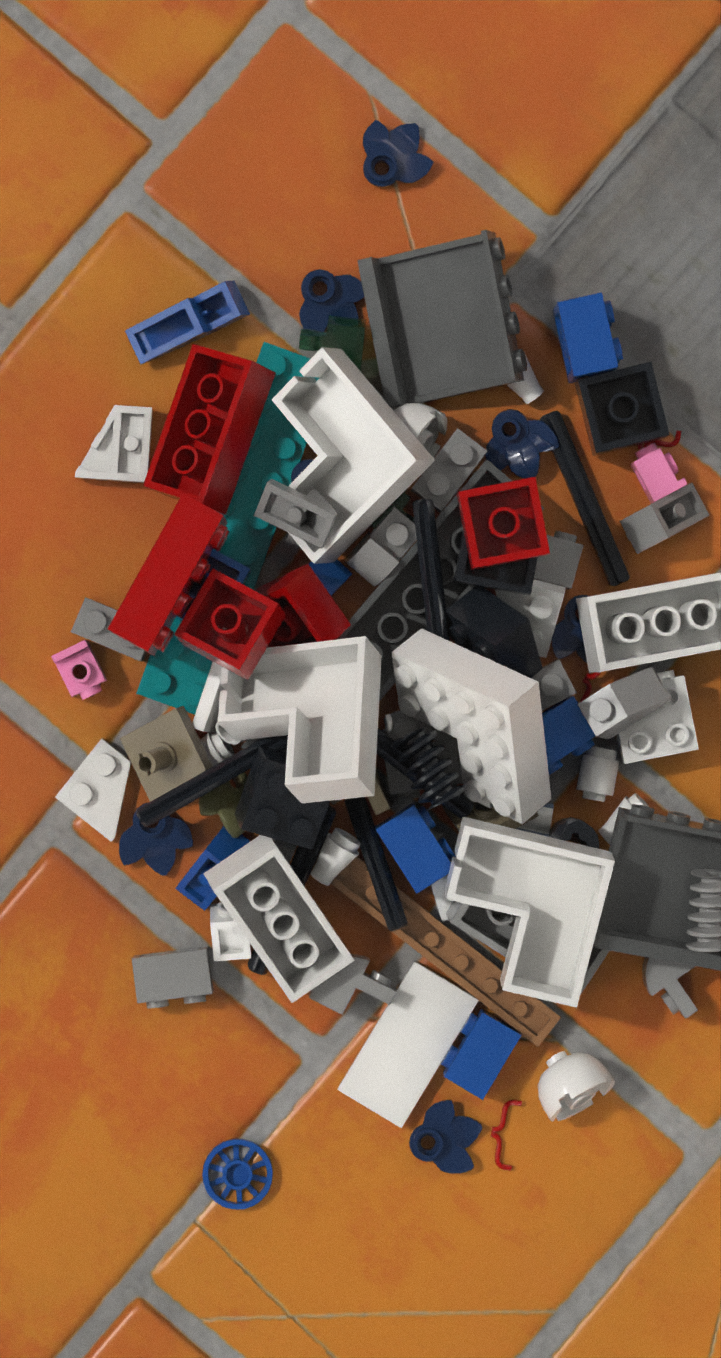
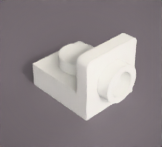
(227, 938)

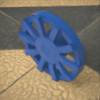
(237, 1173)

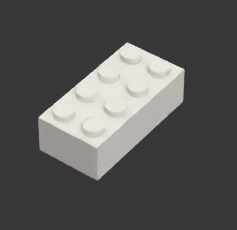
(651, 622)
(278, 917)

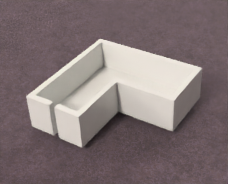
(360, 445)
(324, 703)
(490, 714)
(551, 890)

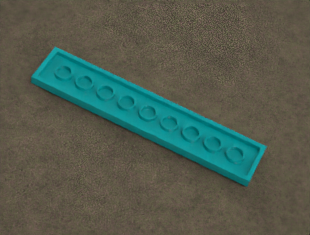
(276, 448)

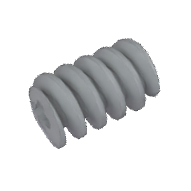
(709, 915)

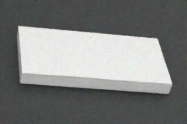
(407, 1044)

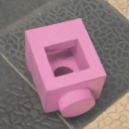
(656, 473)
(80, 654)

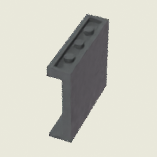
(442, 320)
(651, 885)

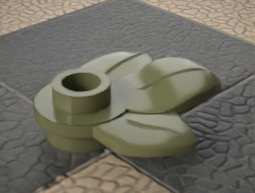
(224, 803)

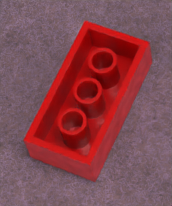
(209, 427)
(169, 574)

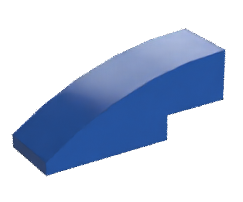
(187, 321)

